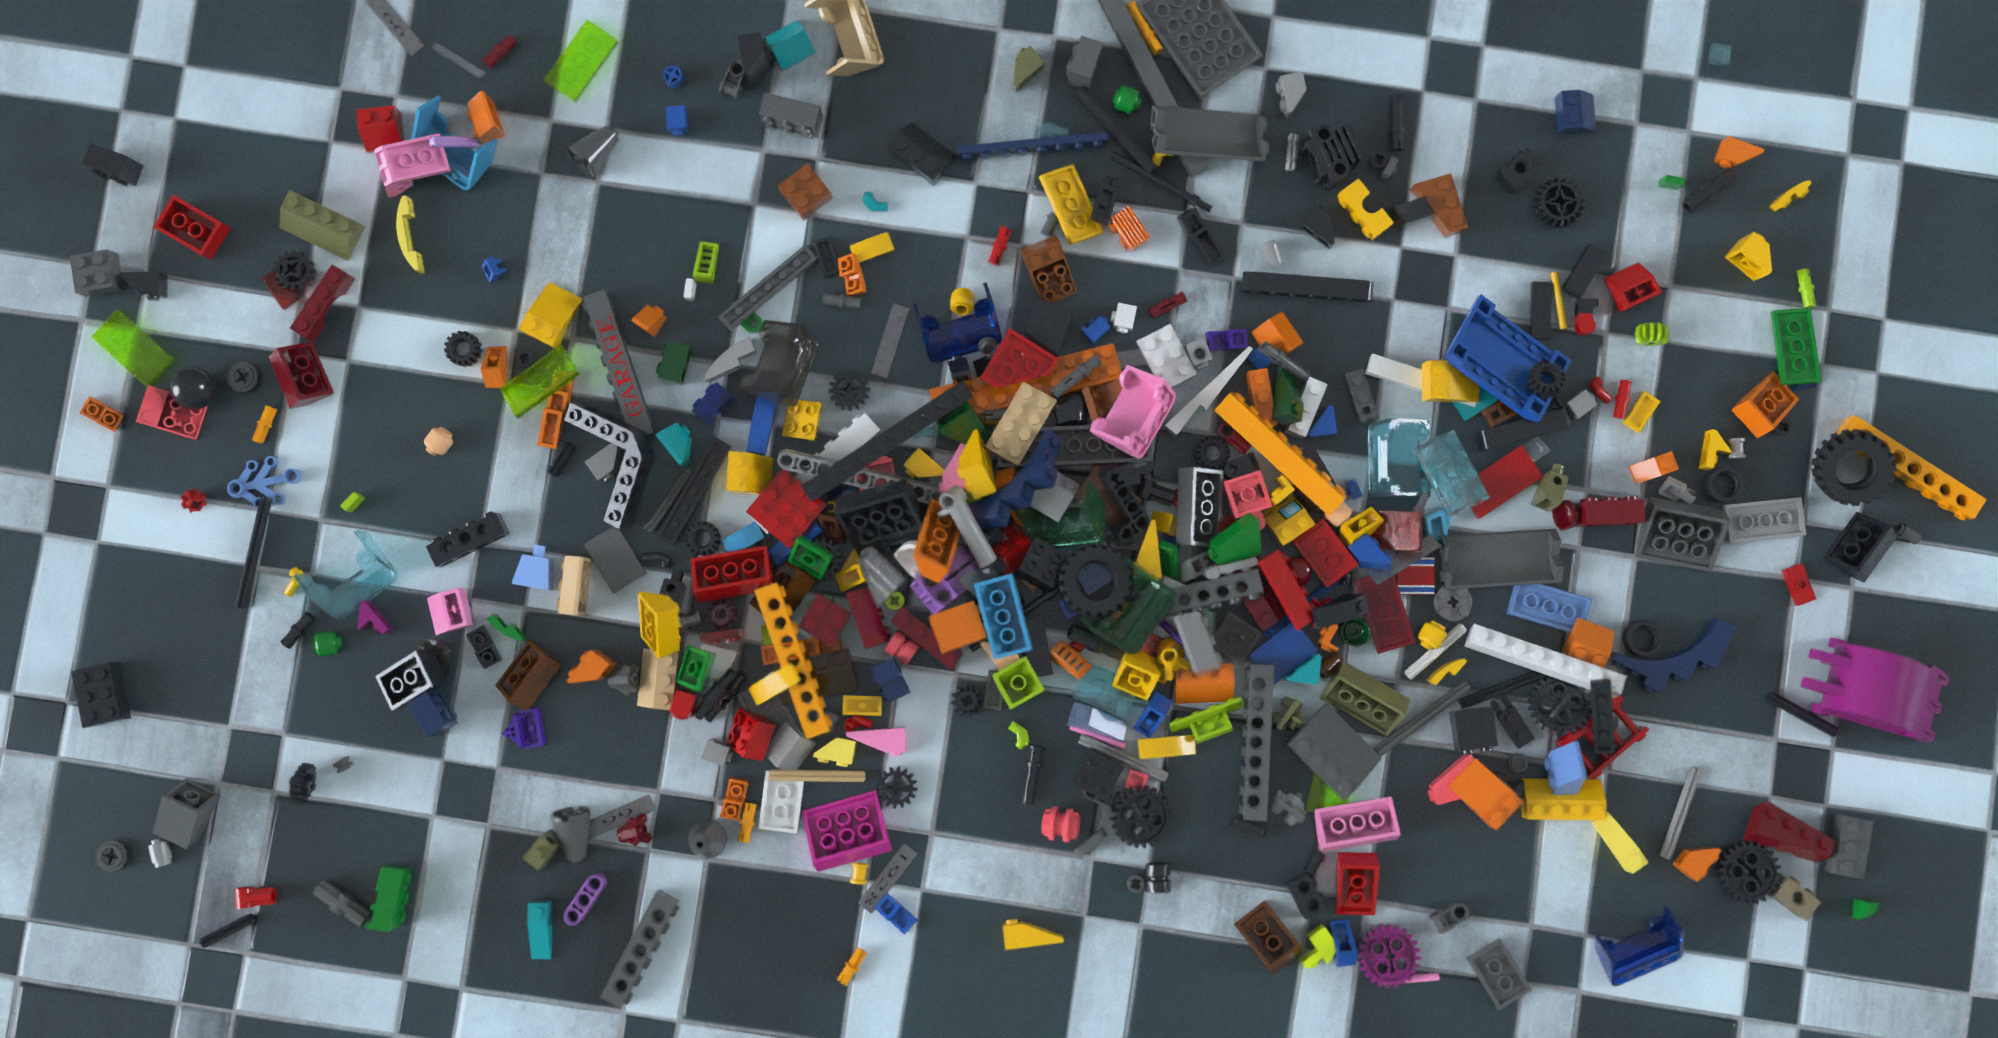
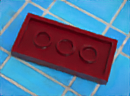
(1385, 614)

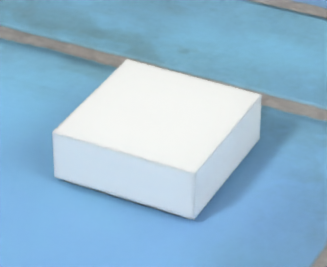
(690, 289)

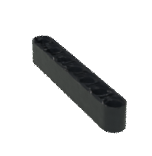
(1307, 286)

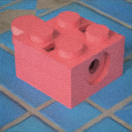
(1244, 496)

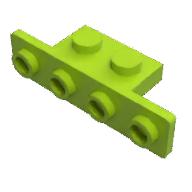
(1210, 722)

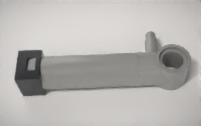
(954, 503)

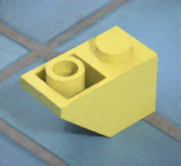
(839, 750)

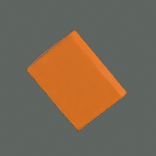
(1278, 333)

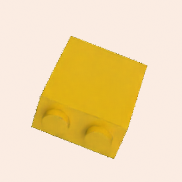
(748, 473)

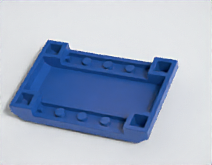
(1501, 357)

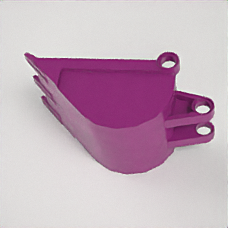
(1878, 689)

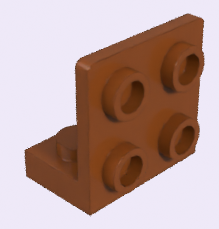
(1101, 399)

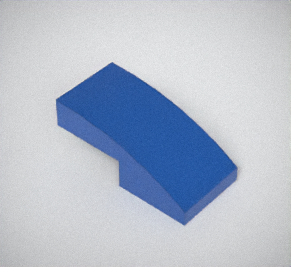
(896, 913)

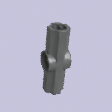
(342, 903)

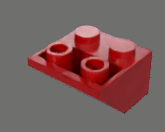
(1632, 286)
(1012, 547)
(750, 734)

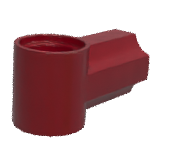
(1234, 439)

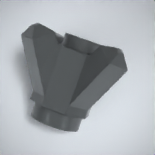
(625, 679)

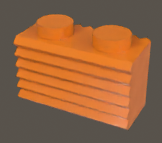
(1128, 229)

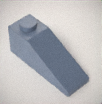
(1096, 721)

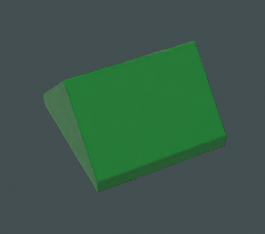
(810, 557)
(695, 668)

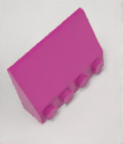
(846, 831)

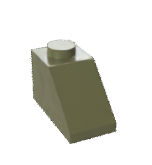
(1027, 66)

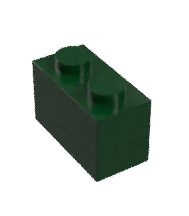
(674, 362)

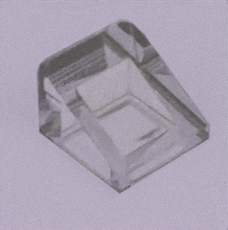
(1536, 448)

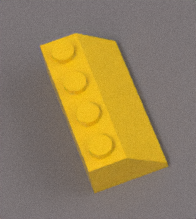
(1543, 805)

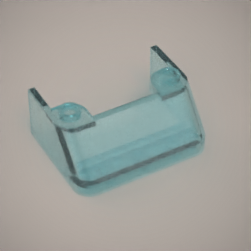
(372, 579)

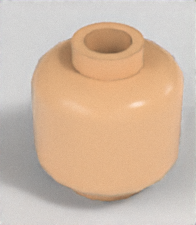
(438, 441)
(1339, 515)

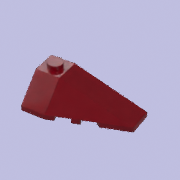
(1263, 611)

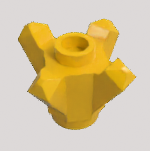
(1171, 659)

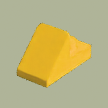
(1712, 444)
(1165, 523)

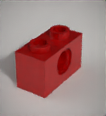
(684, 703)

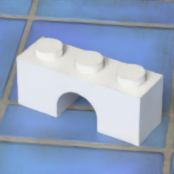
(1311, 396)

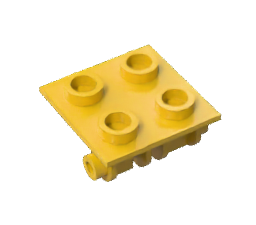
(802, 420)

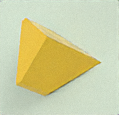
(850, 573)

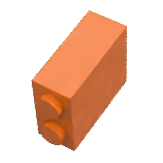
(958, 627)

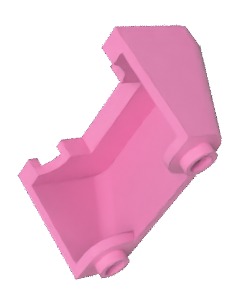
(1136, 412)

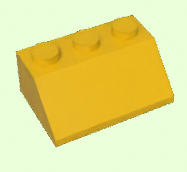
(659, 623)

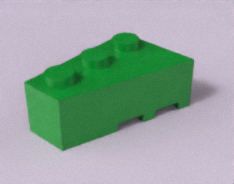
(391, 898)

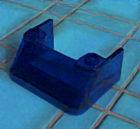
(961, 334)
(1642, 952)

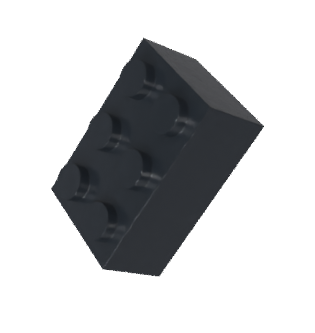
(411, 678)
(101, 694)

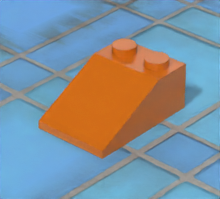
(1765, 405)
(1485, 794)

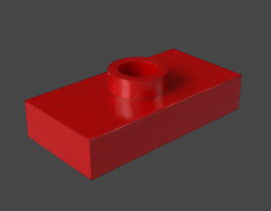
(1799, 584)

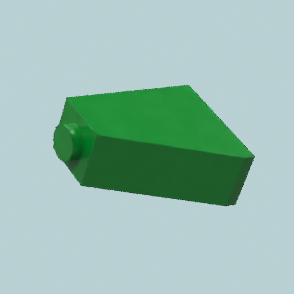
(1237, 541)

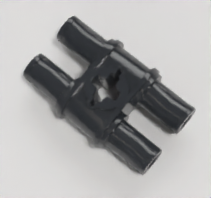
(719, 695)

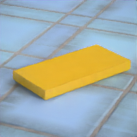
(1070, 204)

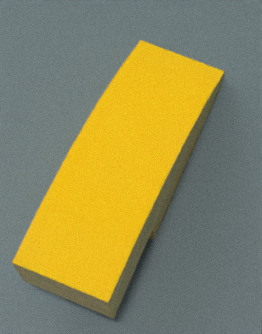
(1166, 746)

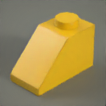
(922, 466)
(1359, 525)

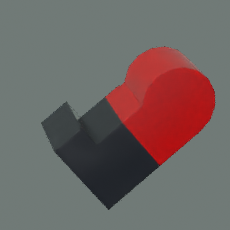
(1583, 316)

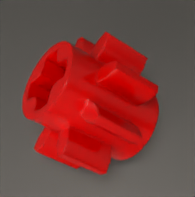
(193, 500)

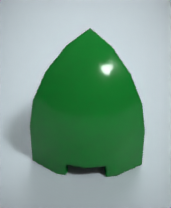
(1864, 908)

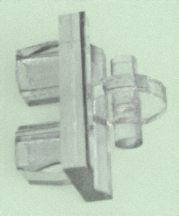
(1291, 804)

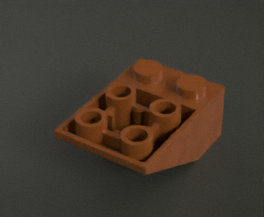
(1049, 269)

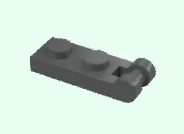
(1361, 396)

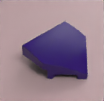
(527, 729)

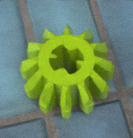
(1652, 334)

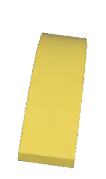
(404, 213)

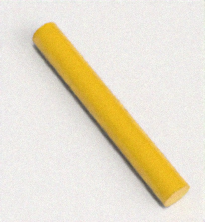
(1558, 300)

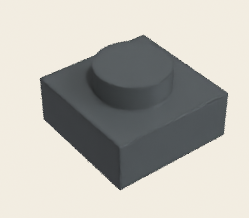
(1390, 168)

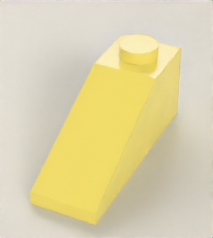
(1620, 844)

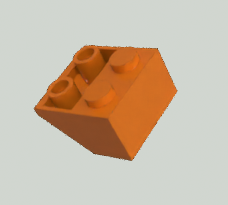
(593, 666)

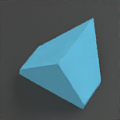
(1436, 524)

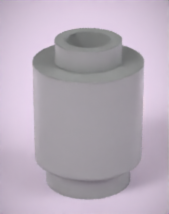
(160, 852)

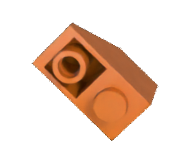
(1696, 861)

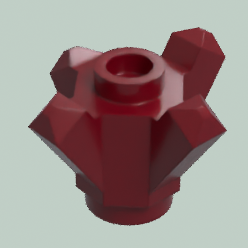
(634, 831)

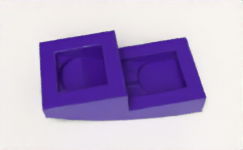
(1227, 340)

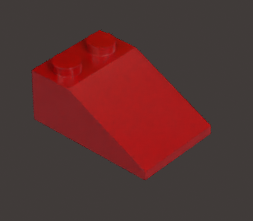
(1356, 883)

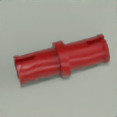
(999, 246)
(1622, 399)

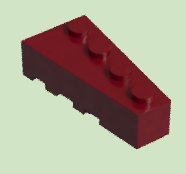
(1787, 833)

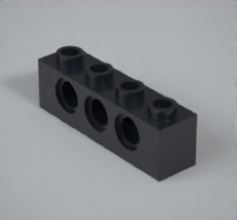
(496, 530)

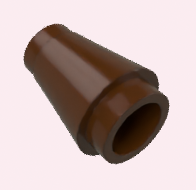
(1329, 665)

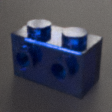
(712, 403)

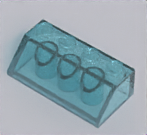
(1451, 473)

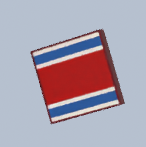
(1417, 578)

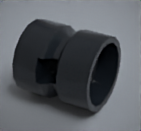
(1158, 878)

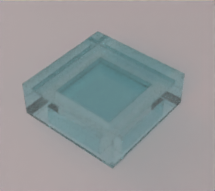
(1719, 54)

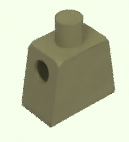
(1550, 489)
(542, 850)

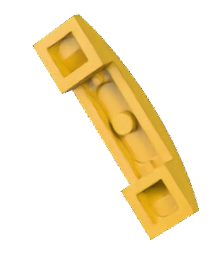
(774, 684)

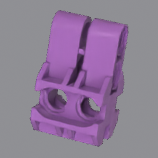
(954, 587)

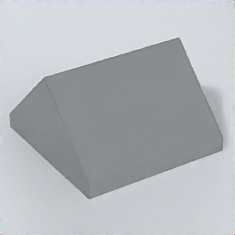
(789, 747)

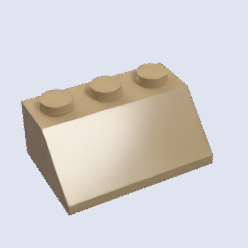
(574, 585)
(658, 680)

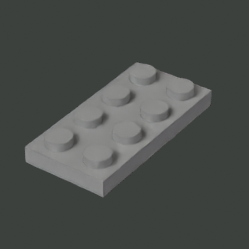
(1765, 520)

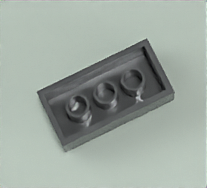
(1198, 506)

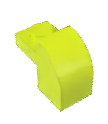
(1323, 947)

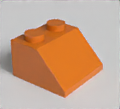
(485, 118)
(1589, 642)

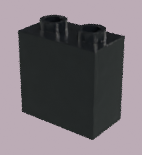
(1473, 729)

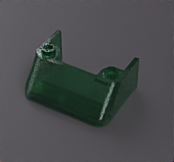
(1076, 526)
(1141, 614)

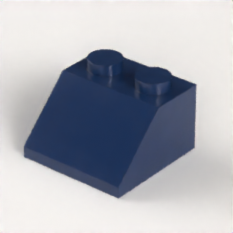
(1575, 112)

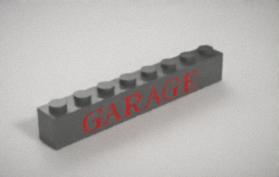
(618, 361)

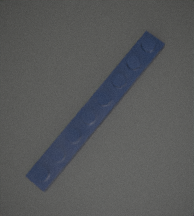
(1040, 145)

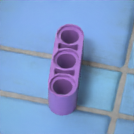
(577, 903)

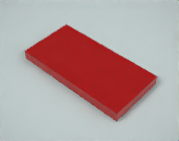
(1506, 479)

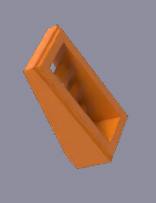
(1061, 651)

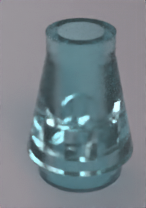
(1052, 130)

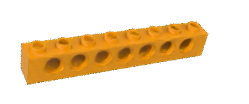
(1970, 501)
(764, 597)

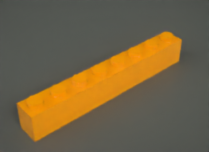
(1281, 453)

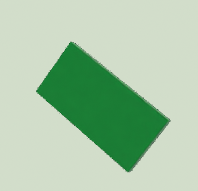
(1795, 346)

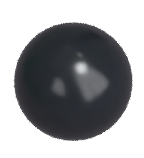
(193, 388)

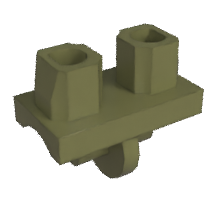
(1293, 707)

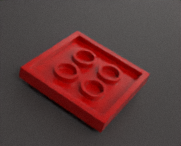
(785, 508)

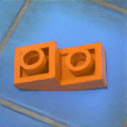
(850, 270)
(102, 413)
(734, 798)

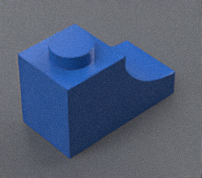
(1344, 943)

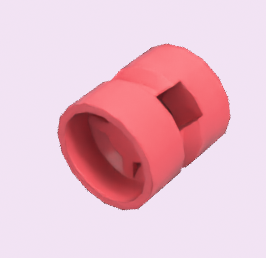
(901, 647)

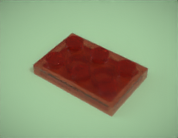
(1400, 530)

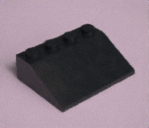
(880, 515)

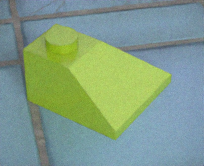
(1018, 683)

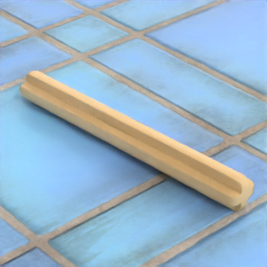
(817, 775)

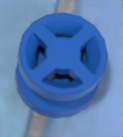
(671, 73)

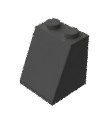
(185, 813)

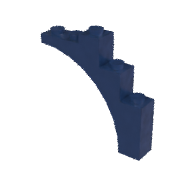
(1018, 493)
(1705, 651)

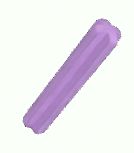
(454, 141)

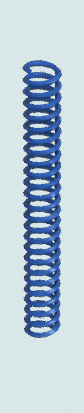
(1286, 615)

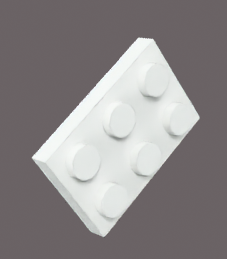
(1166, 356)
(781, 805)

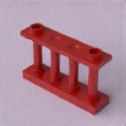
(1636, 735)

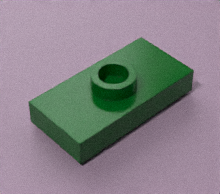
(1169, 560)

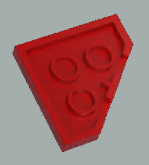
(1017, 362)

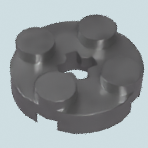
(1445, 610)

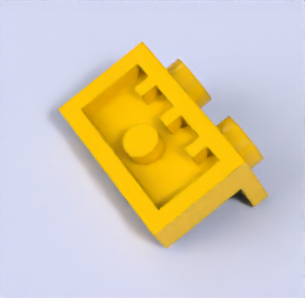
(1284, 489)

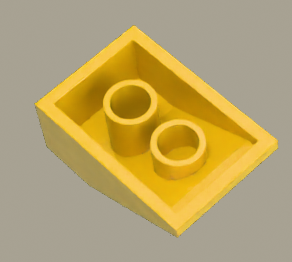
(551, 315)
(1446, 384)
(976, 467)

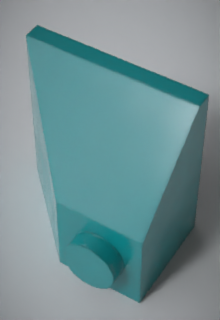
(677, 442)

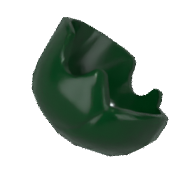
(1355, 632)

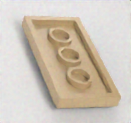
(1020, 424)

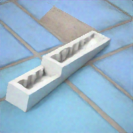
(1398, 373)
(1206, 396)

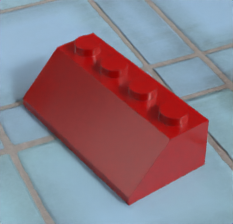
(1286, 588)

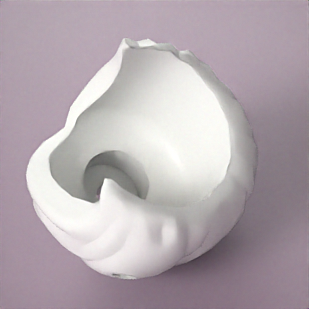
(905, 557)

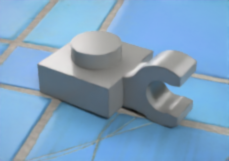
(1675, 489)

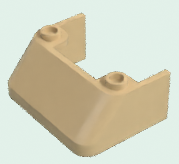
(854, 34)

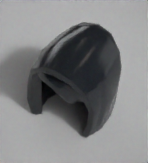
(1071, 410)

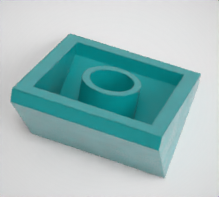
(790, 45)
(1307, 671)

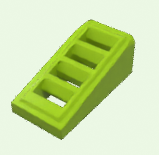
(704, 274)

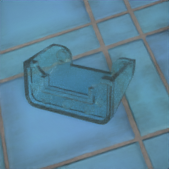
(1392, 462)

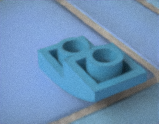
(743, 538)

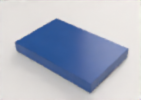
(1284, 651)

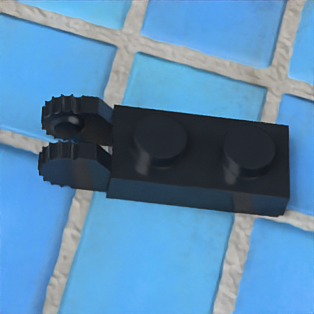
(1512, 722)

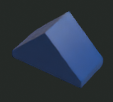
(1324, 425)

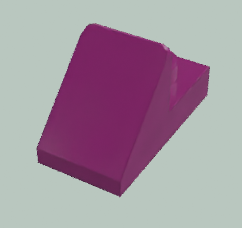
(369, 614)

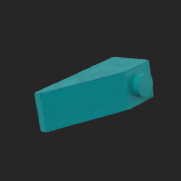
(540, 928)

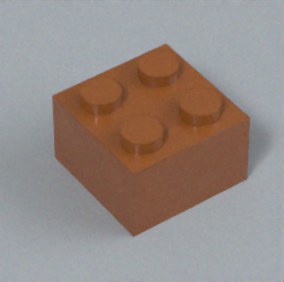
(805, 191)

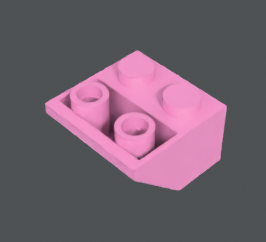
(450, 611)

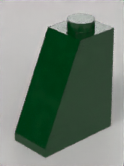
(961, 423)

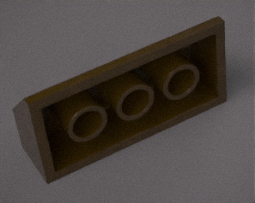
(832, 671)

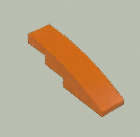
(554, 416)
(812, 645)

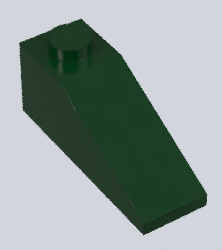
(1287, 399)

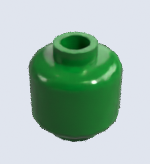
(1126, 99)
(326, 643)

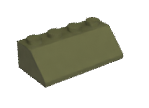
(319, 225)
(1365, 698)

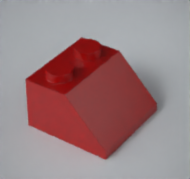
(379, 126)

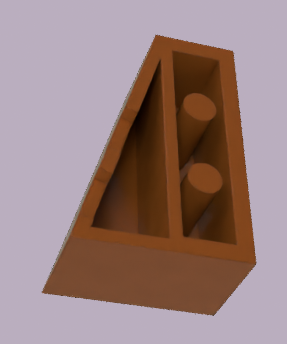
(1443, 204)

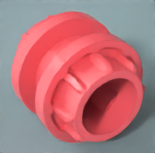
(1060, 824)

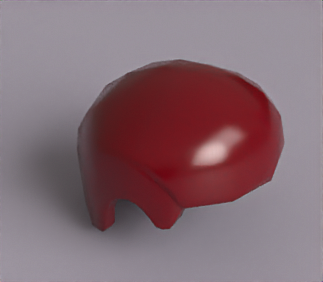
(1566, 515)
(1302, 569)

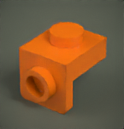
(1326, 636)

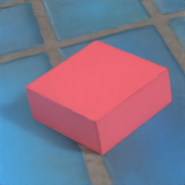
(1135, 778)

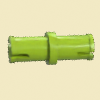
(1806, 288)

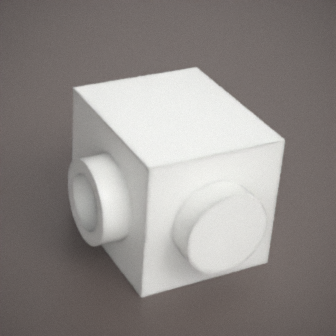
(1123, 317)

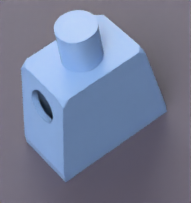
(535, 570)

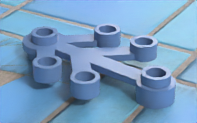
(261, 482)

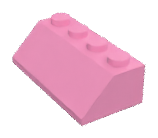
(1356, 824)

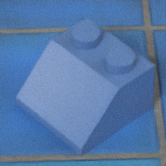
(1565, 769)

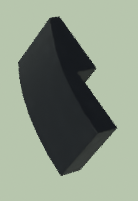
(1409, 211)
(484, 646)

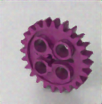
(1371, 960)

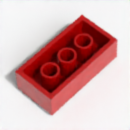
(731, 573)

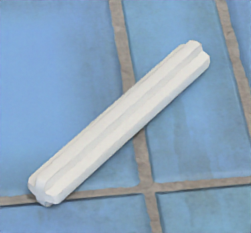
(1432, 654)

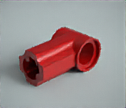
(249, 896)

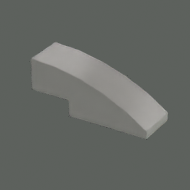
(730, 360)

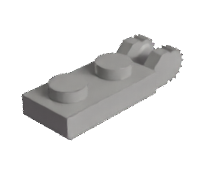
(1214, 571)

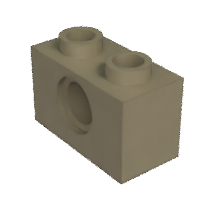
(1804, 904)

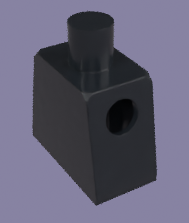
(674, 583)

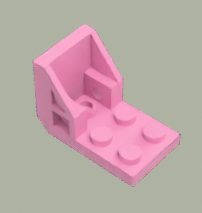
(409, 161)

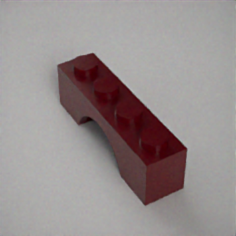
(311, 317)
(923, 636)

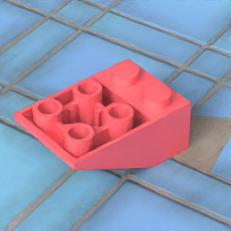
(162, 412)

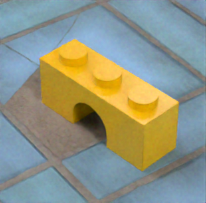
(1372, 223)

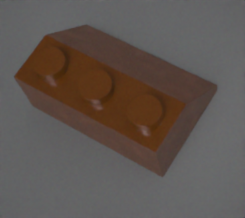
(795, 583)
(528, 675)

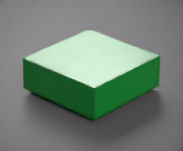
(1671, 182)

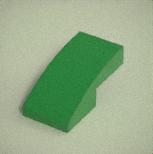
(510, 631)

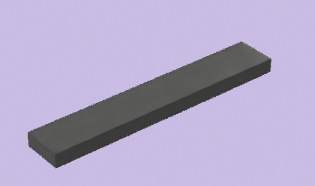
(767, 288)

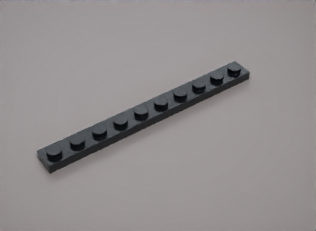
(886, 441)

